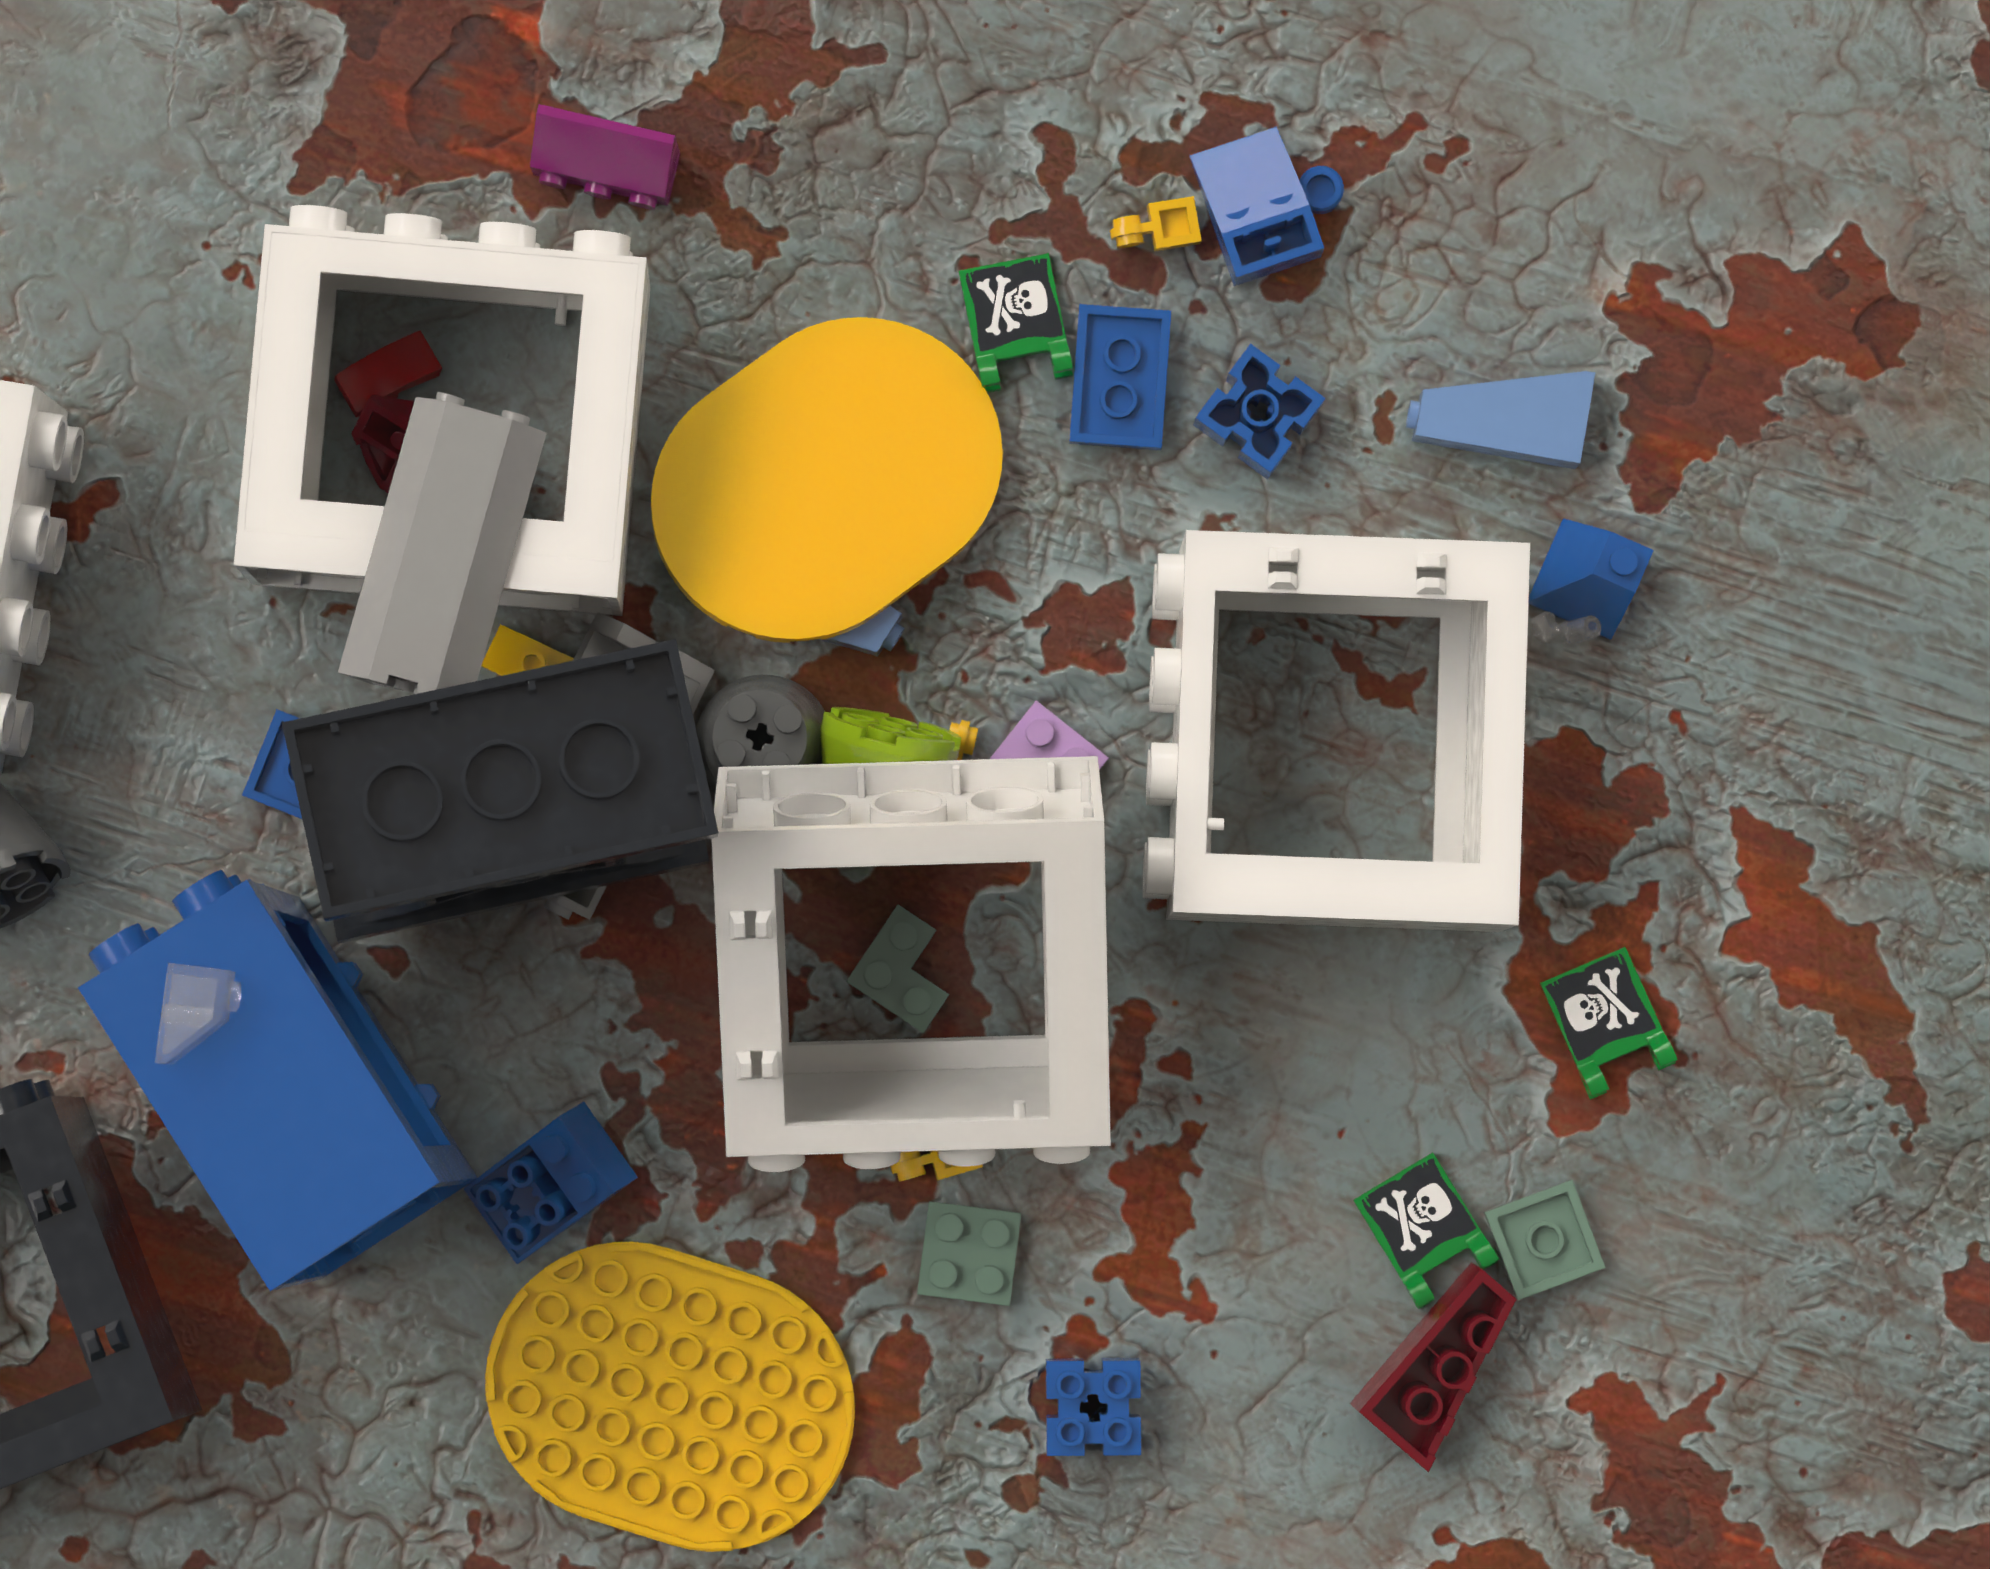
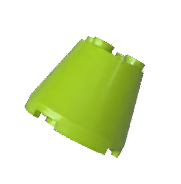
(874, 737)

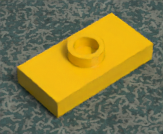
(516, 653)

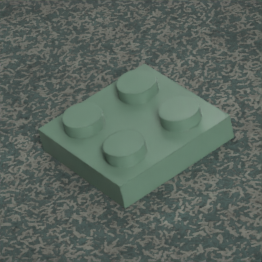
(1544, 1239)
(969, 1253)

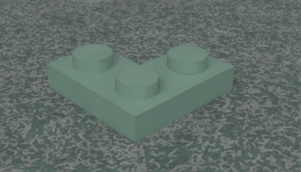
(887, 973)

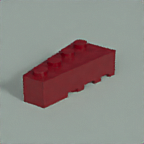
(1436, 1365)

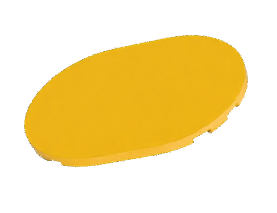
(826, 479)
(670, 1396)

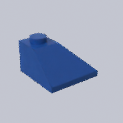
(1589, 575)

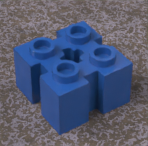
(1256, 382)
(1072, 1428)

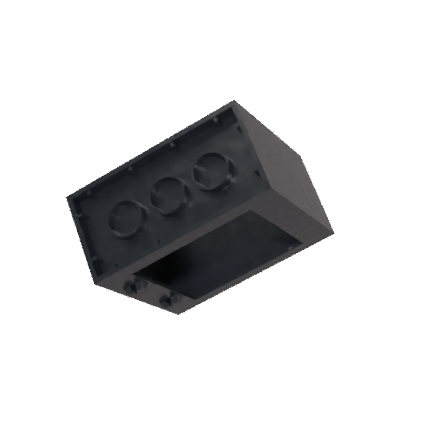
(101, 1283)

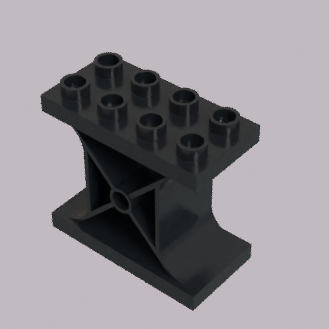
(502, 791)

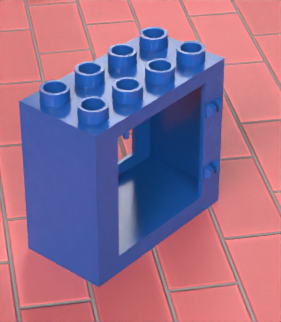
(293, 1104)

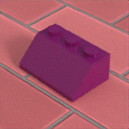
(603, 157)

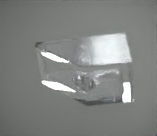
(193, 1008)

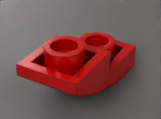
(388, 371)

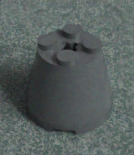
(742, 710)
(28, 862)

